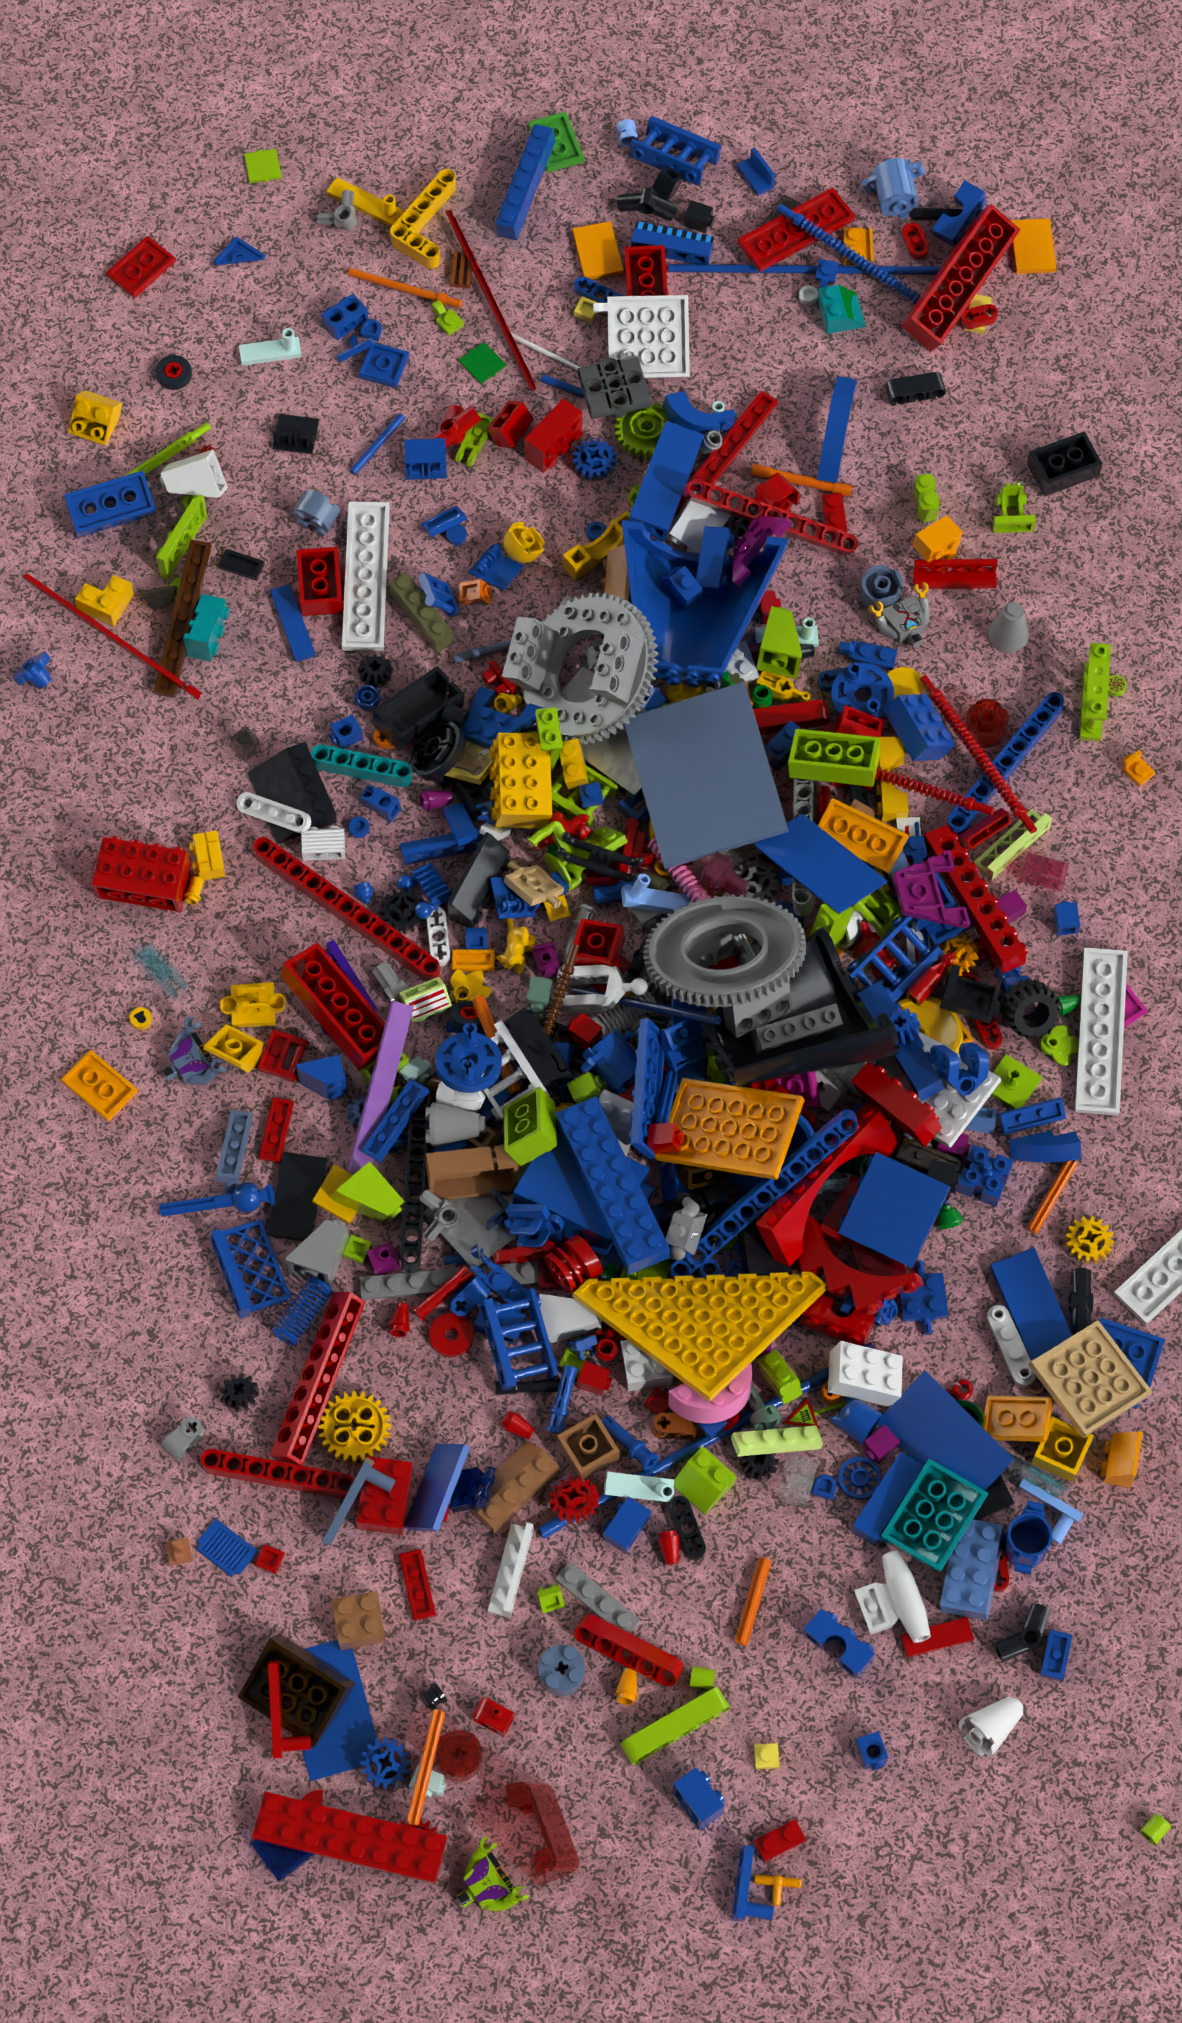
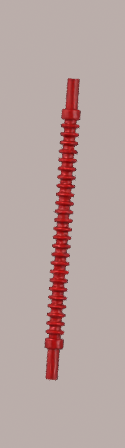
(969, 803)
(1019, 811)

